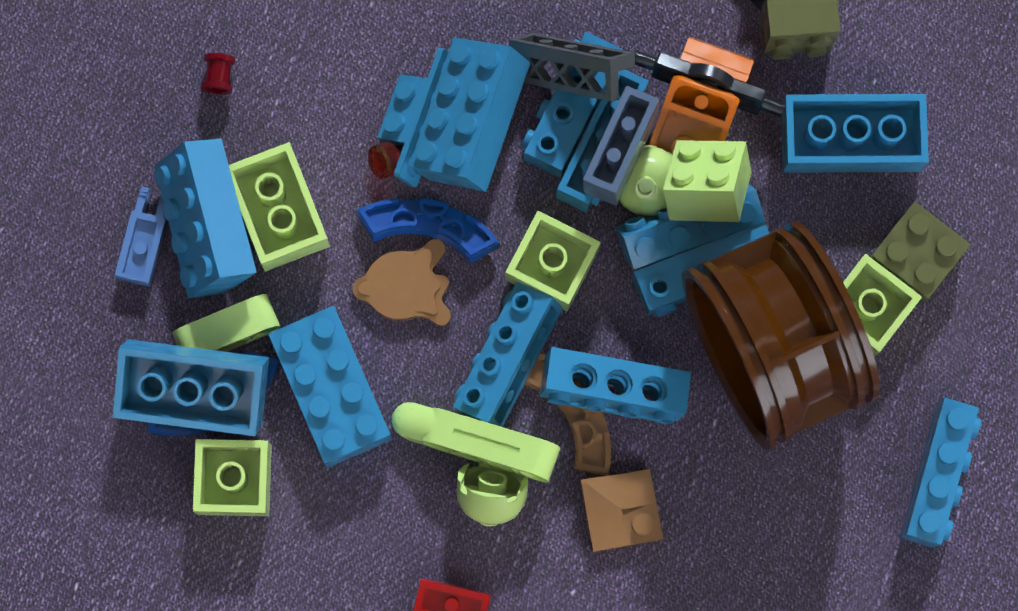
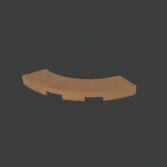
(587, 427)

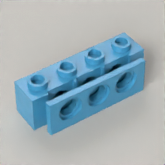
(665, 385)

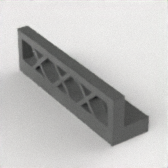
(585, 57)

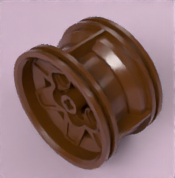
(781, 334)

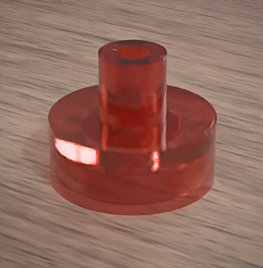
(383, 159)

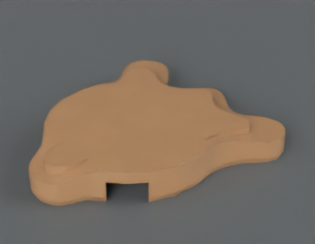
(405, 287)

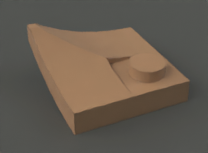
(621, 510)

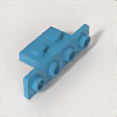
(407, 115)

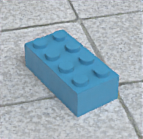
(469, 114)
(854, 133)
(204, 218)
(330, 386)
(190, 387)

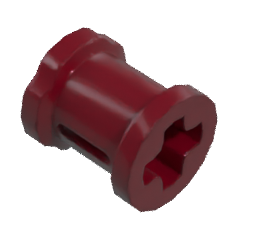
(218, 73)

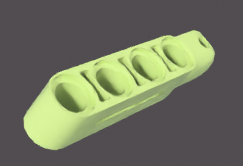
(476, 440)

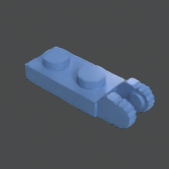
(141, 242)

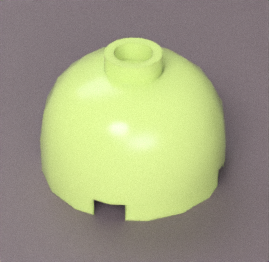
(644, 189)
(490, 494)

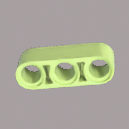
(230, 326)

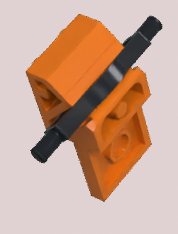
(703, 93)

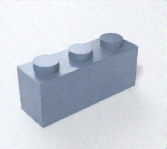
(621, 145)

